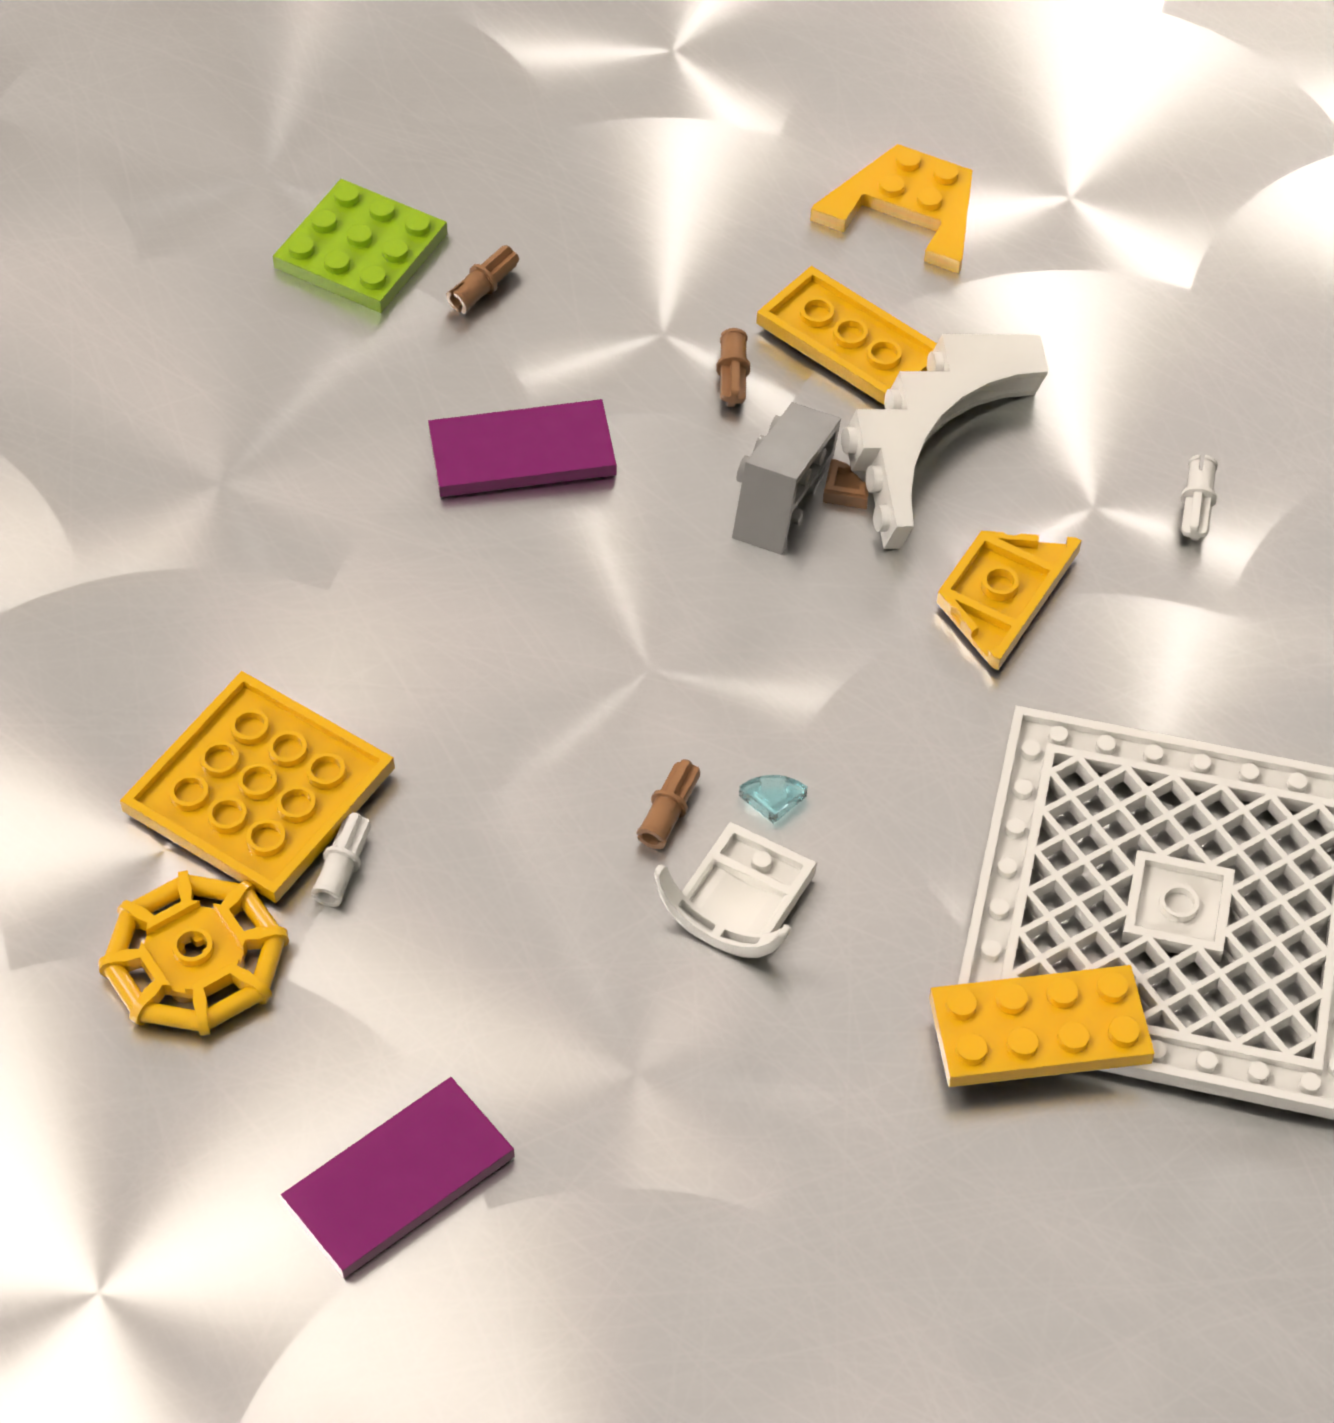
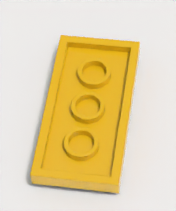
(845, 332)
(1040, 1025)

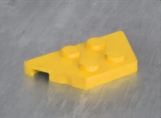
(1002, 588)

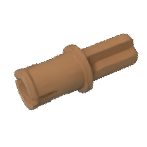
(482, 279)
(733, 366)
(668, 804)

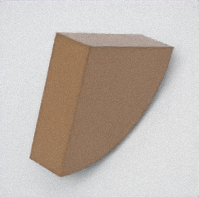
(844, 486)

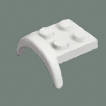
(739, 893)

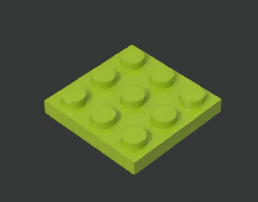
(360, 245)

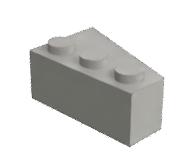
(780, 474)

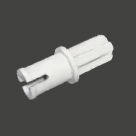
(1198, 497)
(341, 860)

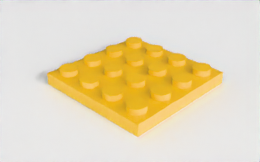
(257, 785)

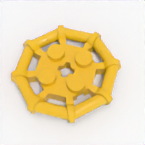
(198, 976)

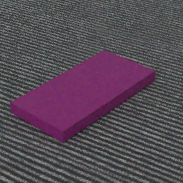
(522, 447)
(397, 1176)

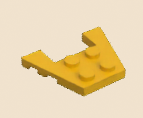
(911, 189)

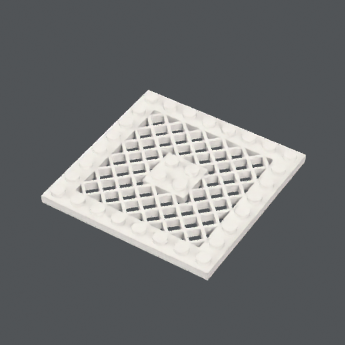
(1171, 900)

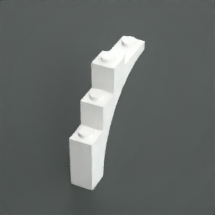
(959, 376)

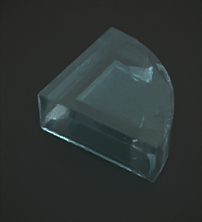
(773, 795)

